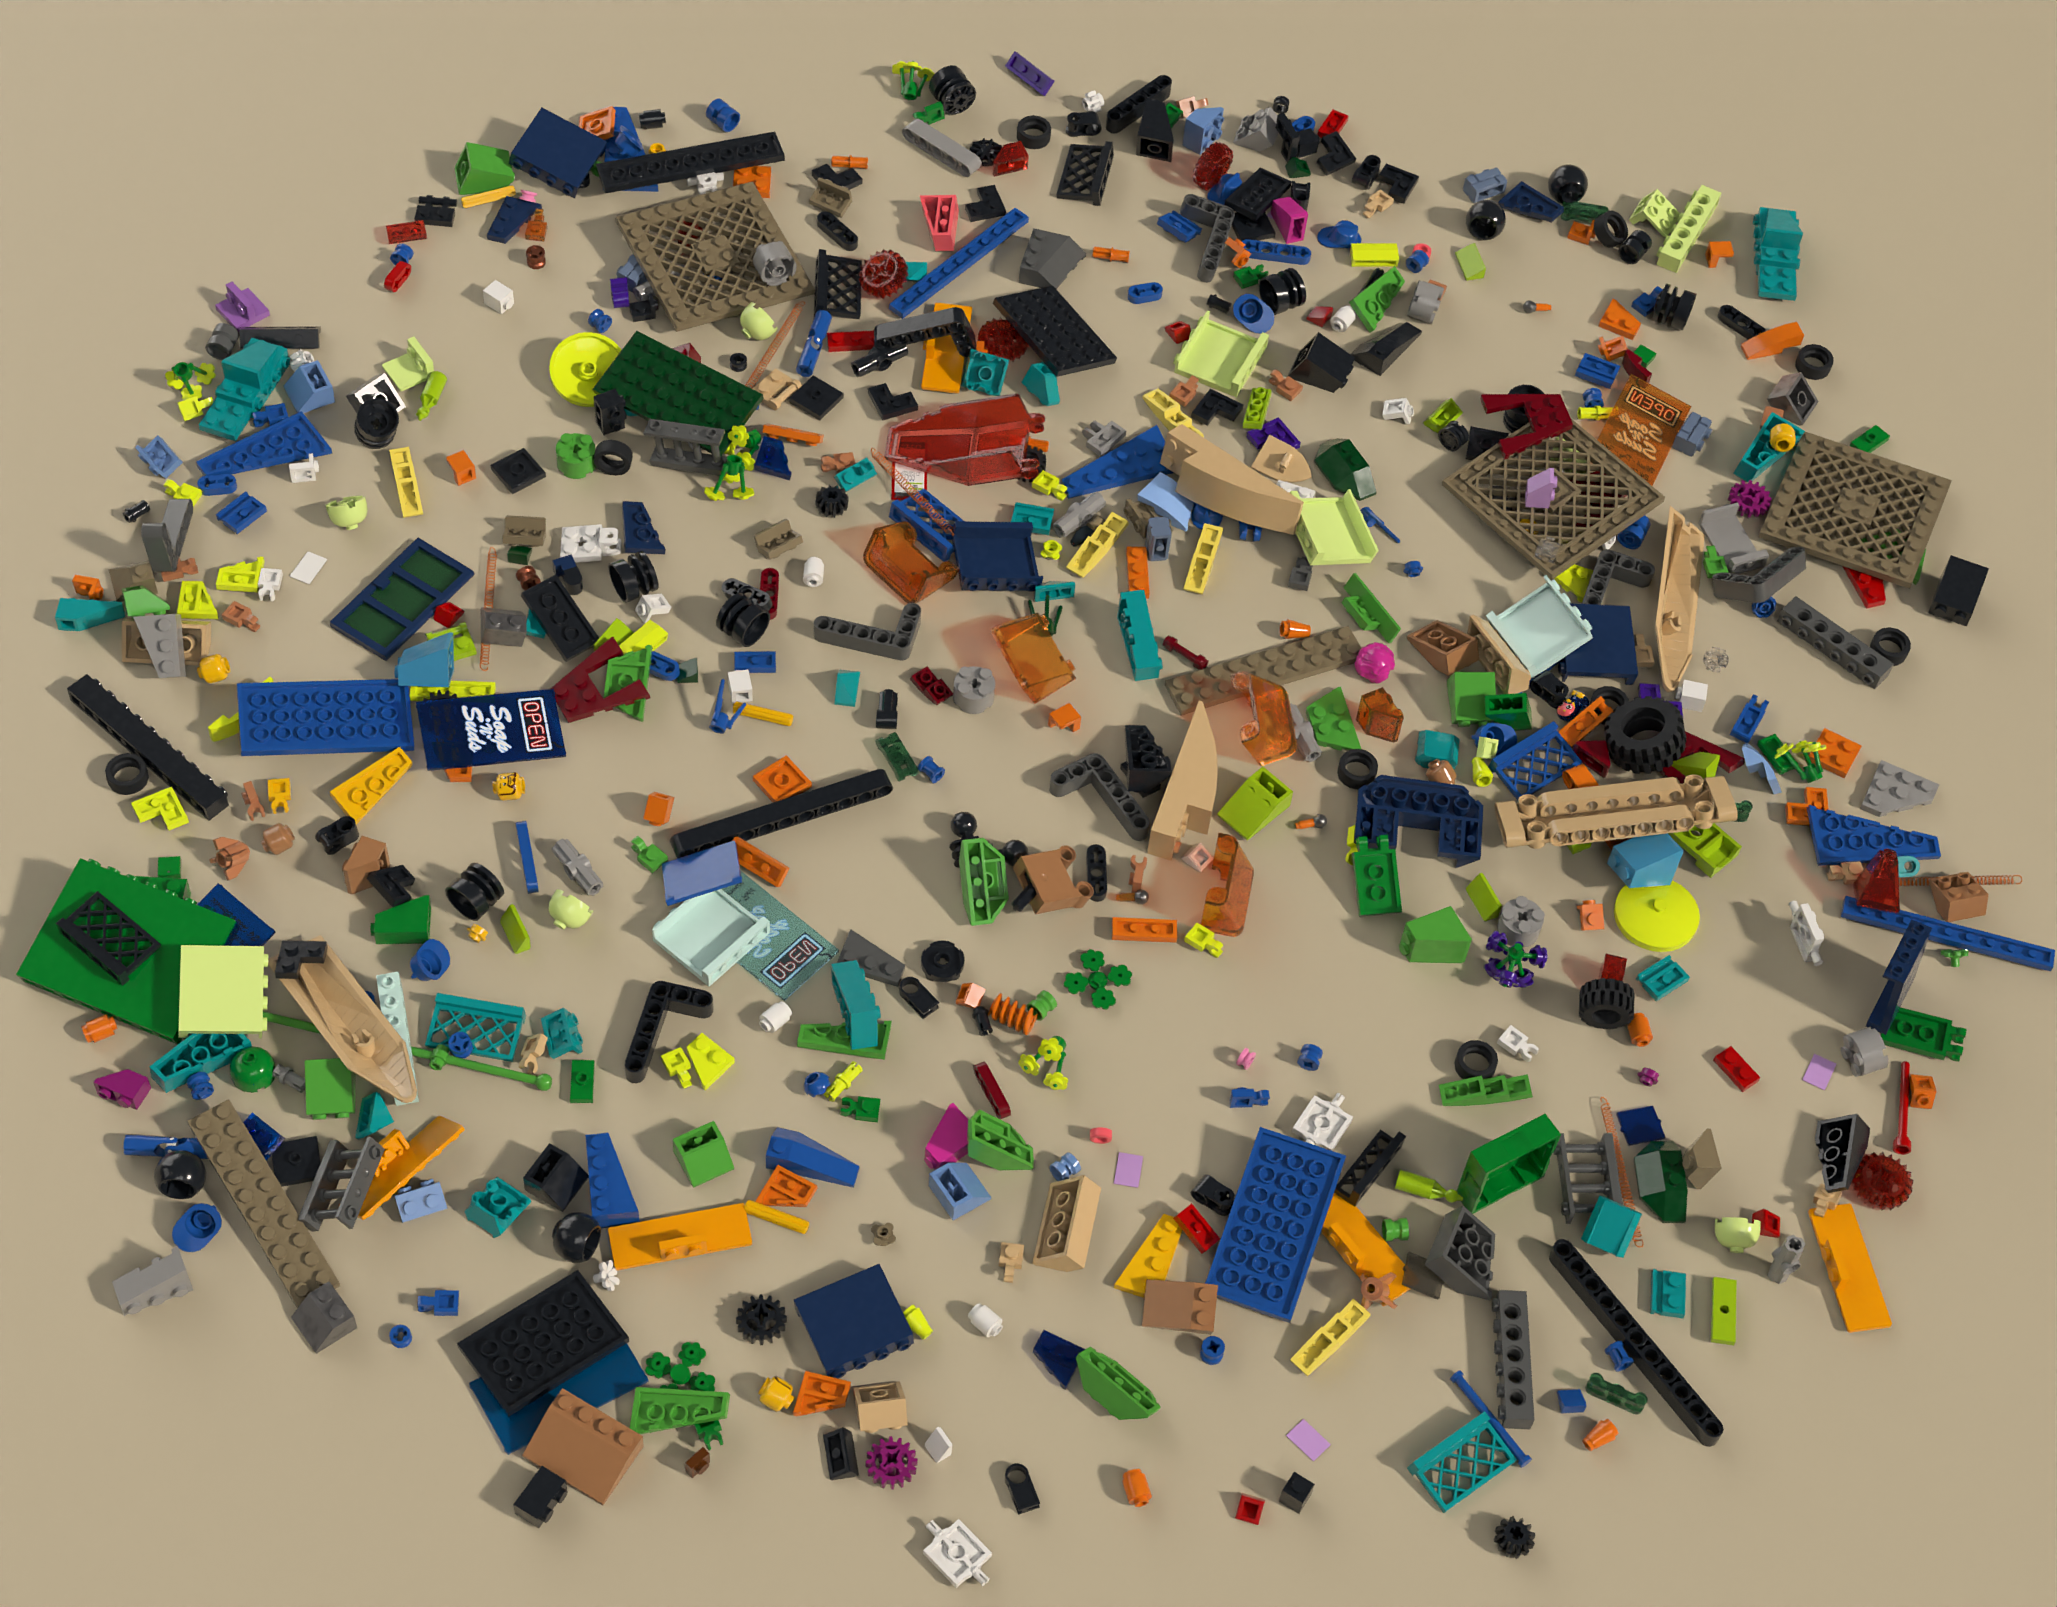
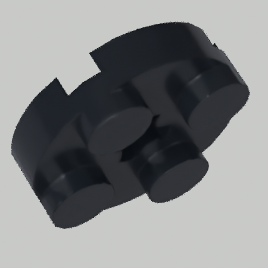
(942, 973)

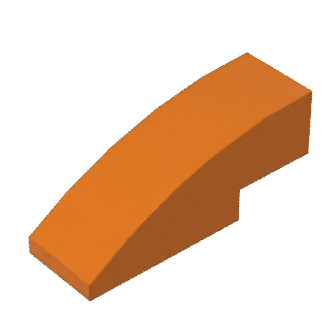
(1773, 341)

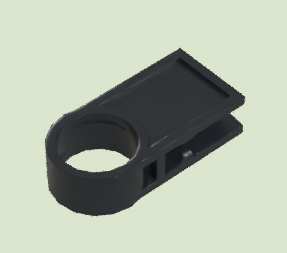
(922, 1000)
(1022, 1493)

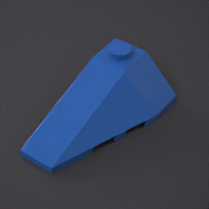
(809, 1158)

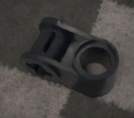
(1084, 123)
(1367, 171)
(1300, 193)
(1548, 688)
(337, 836)
(1213, 1195)

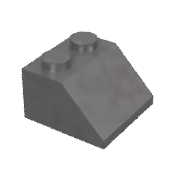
(378, 388)
(1793, 397)
(502, 626)
(323, 1317)

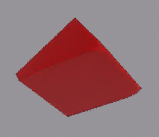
(1320, 315)
(1178, 331)
(447, 614)
(1769, 1223)
(1250, 1509)

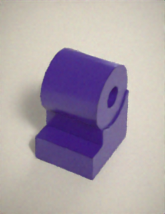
(619, 292)

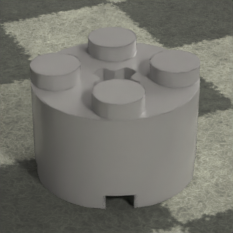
(774, 263)
(1425, 301)
(974, 689)
(1521, 921)
(1864, 1051)

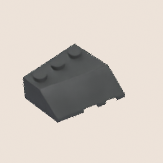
(1049, 259)
(1463, 1254)

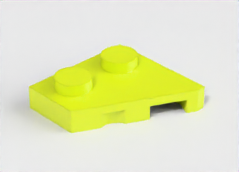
(240, 576)
(1575, 580)
(195, 601)
(708, 1059)

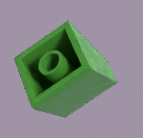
(482, 169)
(1468, 695)
(1435, 938)
(329, 1089)

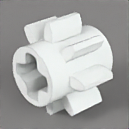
(1093, 101)
(300, 358)

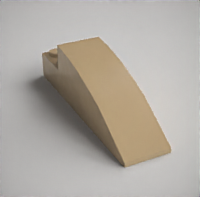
(1226, 484)
(1190, 790)

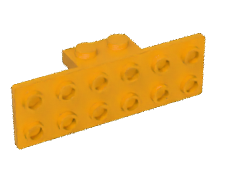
(943, 362)
(404, 1160)
(679, 1236)
(1362, 1245)
(1850, 1269)

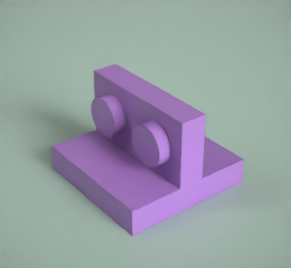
(241, 307)

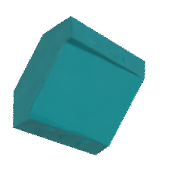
(984, 372)
(1436, 745)
(496, 1206)
(1611, 1226)

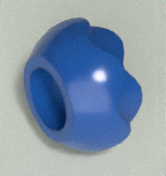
(1766, 610)
(816, 1083)

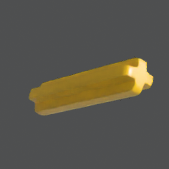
(488, 196)
(764, 714)
(776, 1216)

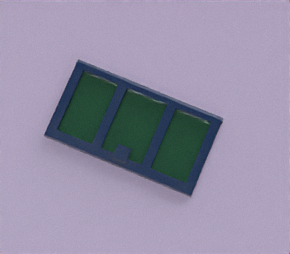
(401, 599)

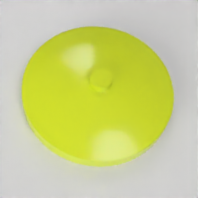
(580, 364)
(1657, 916)

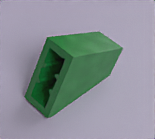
(1509, 710)
(404, 923)

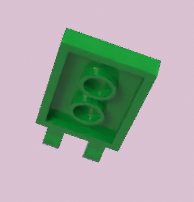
(1376, 878)
(1925, 1035)

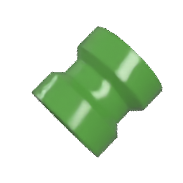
(1044, 1003)
(1395, 1229)

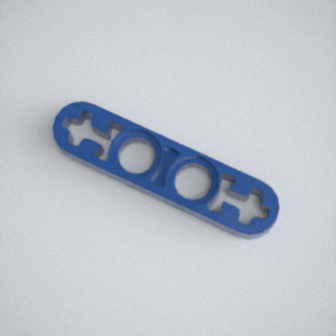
(1275, 249)
(527, 857)

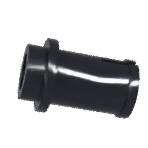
(1219, 304)
(136, 511)
(980, 1014)

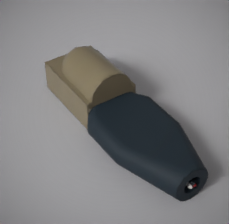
(1085, 531)

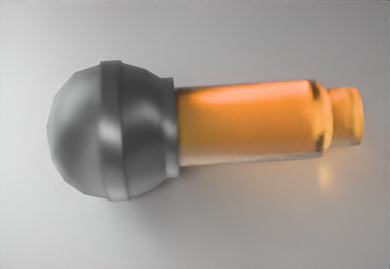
(1140, 897)

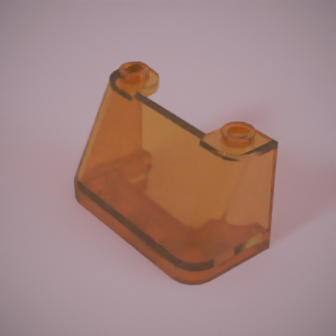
(902, 565)
(1033, 655)
(1272, 731)
(1227, 907)

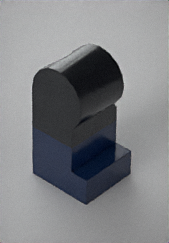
(570, 573)

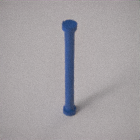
(1481, 1407)

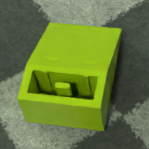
(1256, 803)

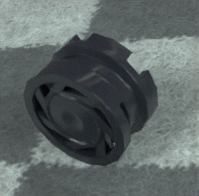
(1453, 436)

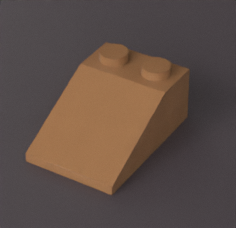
(1445, 647)
(1180, 1306)

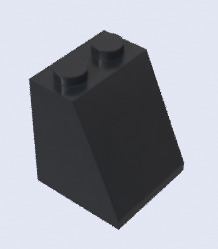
(1155, 133)
(1322, 364)
(1958, 590)

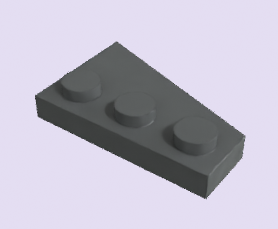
(875, 962)

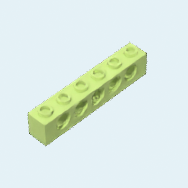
(1688, 228)

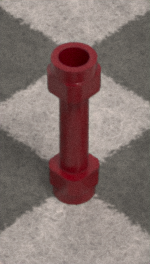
(1171, 643)

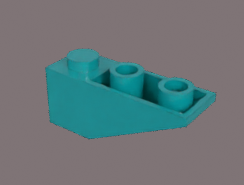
(84, 614)

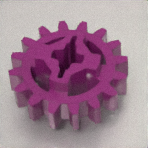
(1749, 498)
(891, 1473)

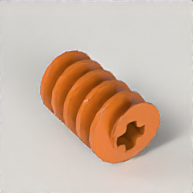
(1012, 1015)

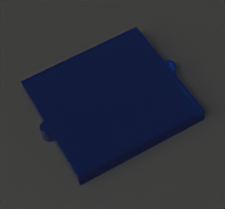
(1640, 1125)

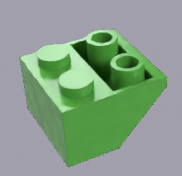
(140, 600)
(703, 1154)

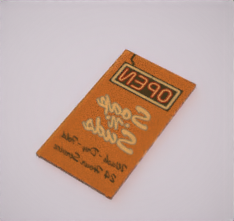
(1643, 427)

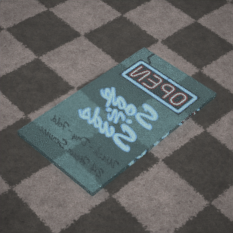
(789, 951)

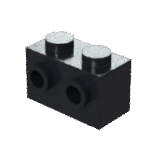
(610, 411)
(541, 1497)

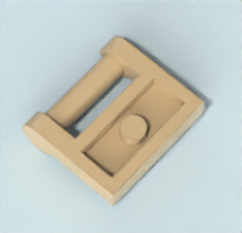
(775, 383)

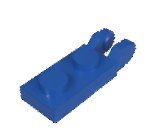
(1749, 720)

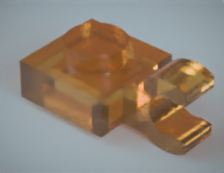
(536, 229)

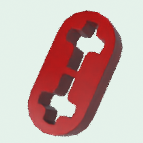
(397, 276)

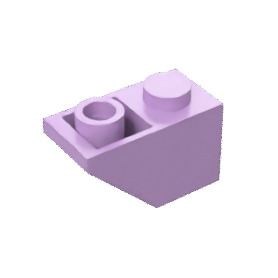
(1540, 489)

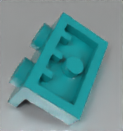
(562, 1033)

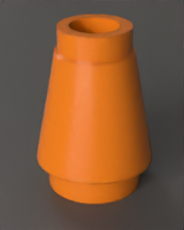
(1291, 629)
(1600, 1435)

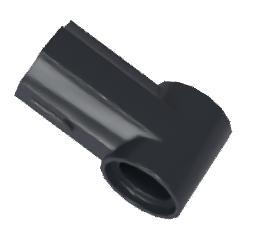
(887, 714)

